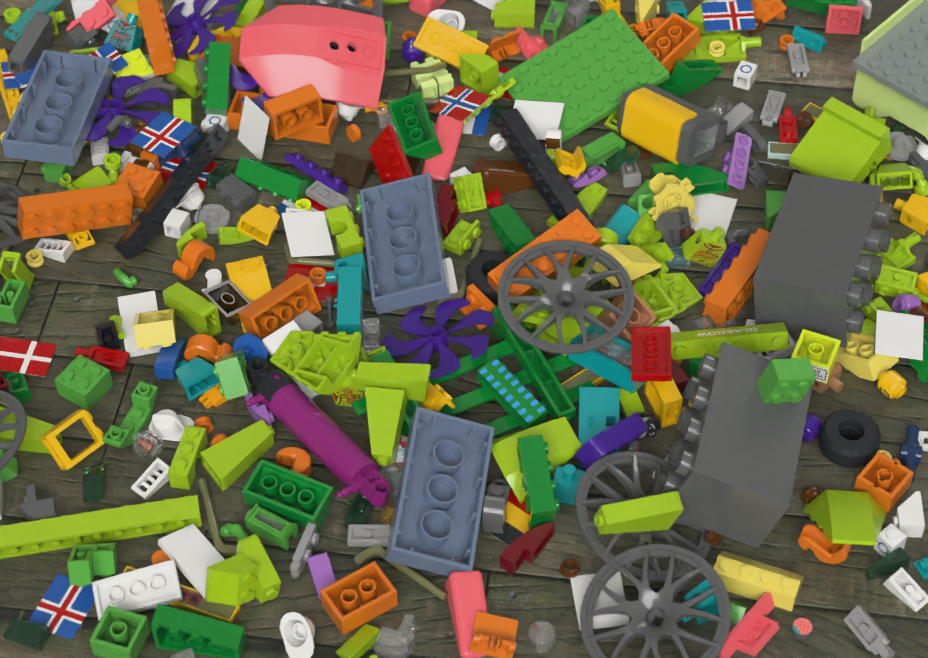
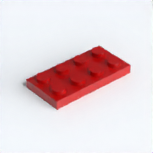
(390, 157)
(651, 354)

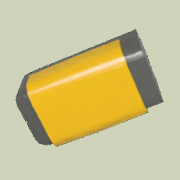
(669, 125)

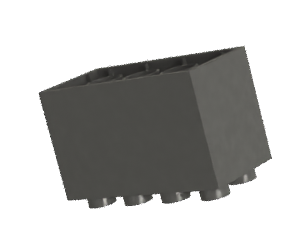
(822, 257)
(734, 449)

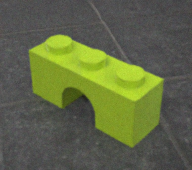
(342, 221)
(182, 468)

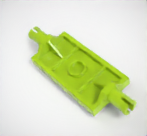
(734, 47)
(899, 253)

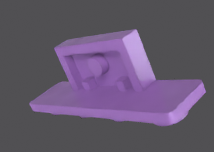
(737, 161)

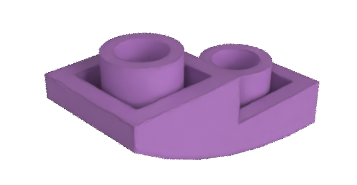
(592, 175)
(259, 411)

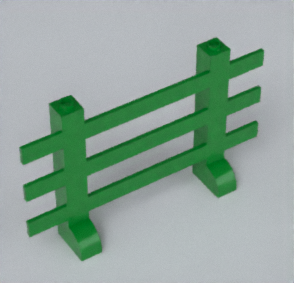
(535, 372)

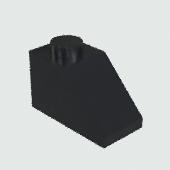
(107, 335)

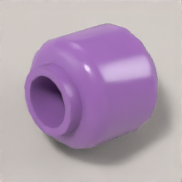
(905, 302)

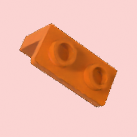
(477, 301)

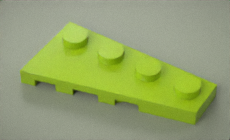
(495, 93)
(589, 197)

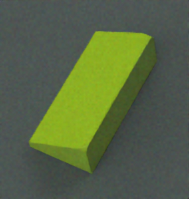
(359, 642)

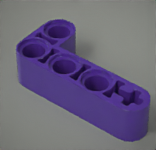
(611, 440)

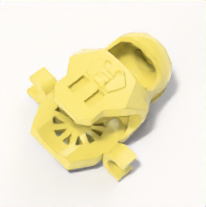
(670, 194)

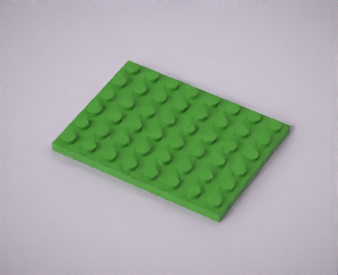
(587, 72)

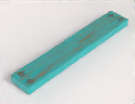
(16, 30)

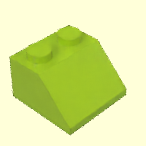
(478, 72)
(231, 581)

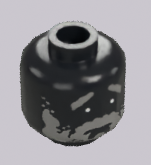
(652, 422)

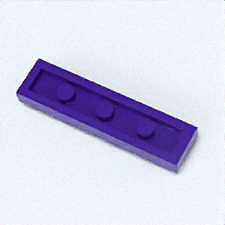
(321, 175)
(716, 273)

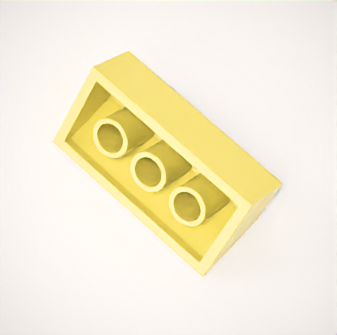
(755, 578)

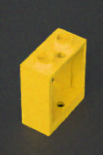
(664, 401)
(56, 449)

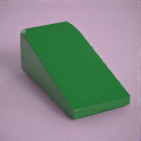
(18, 386)

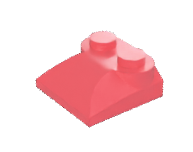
(844, 19)

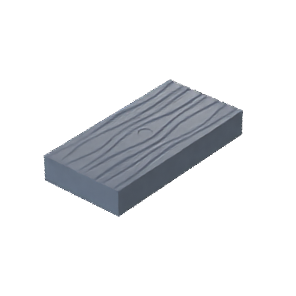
(58, 108)
(404, 244)
(440, 493)

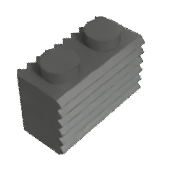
(236, 193)

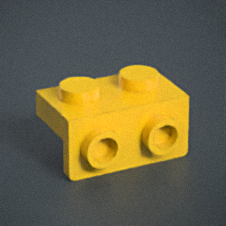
(570, 163)
(436, 398)

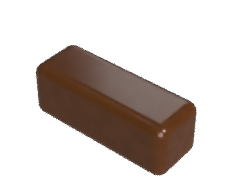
(502, 174)

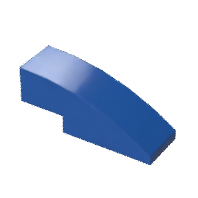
(169, 359)

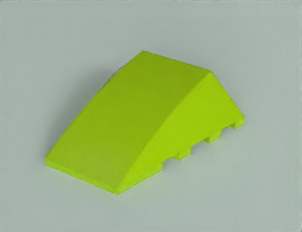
(666, 294)
(318, 359)
(561, 448)
(847, 516)

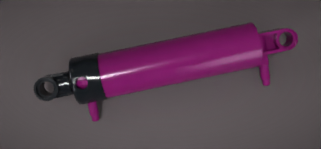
(317, 433)

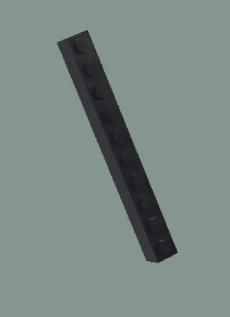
(537, 164)
(171, 192)

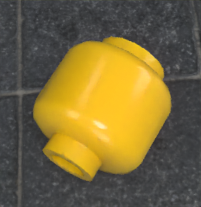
(891, 384)

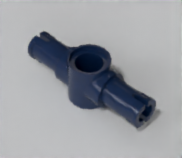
(183, 147)
(911, 450)

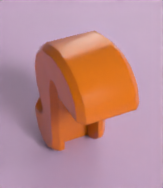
(191, 258)
(206, 347)
(295, 458)
(822, 547)

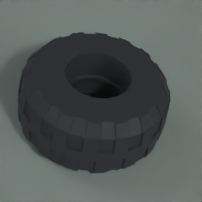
(478, 271)
(849, 452)

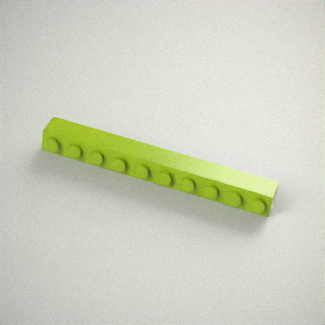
(99, 526)

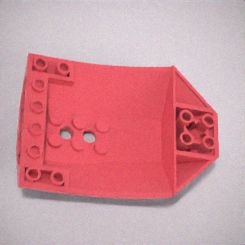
(293, 50)

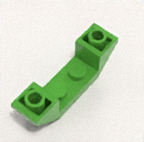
(136, 419)

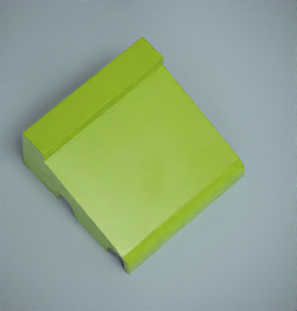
(841, 144)

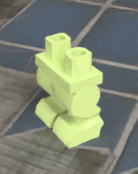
(432, 83)

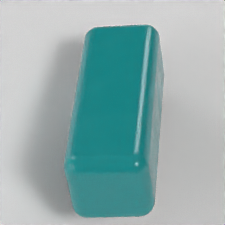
(622, 224)

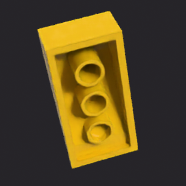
(250, 278)

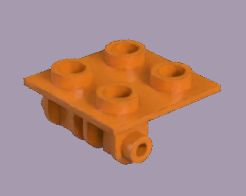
(768, 9)
(645, 28)
(504, 47)
(494, 635)

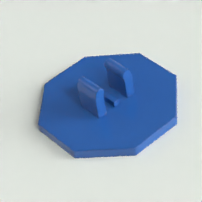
(252, 347)

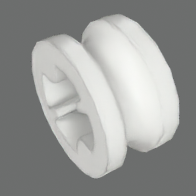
(497, 142)

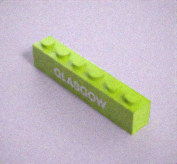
(750, 338)

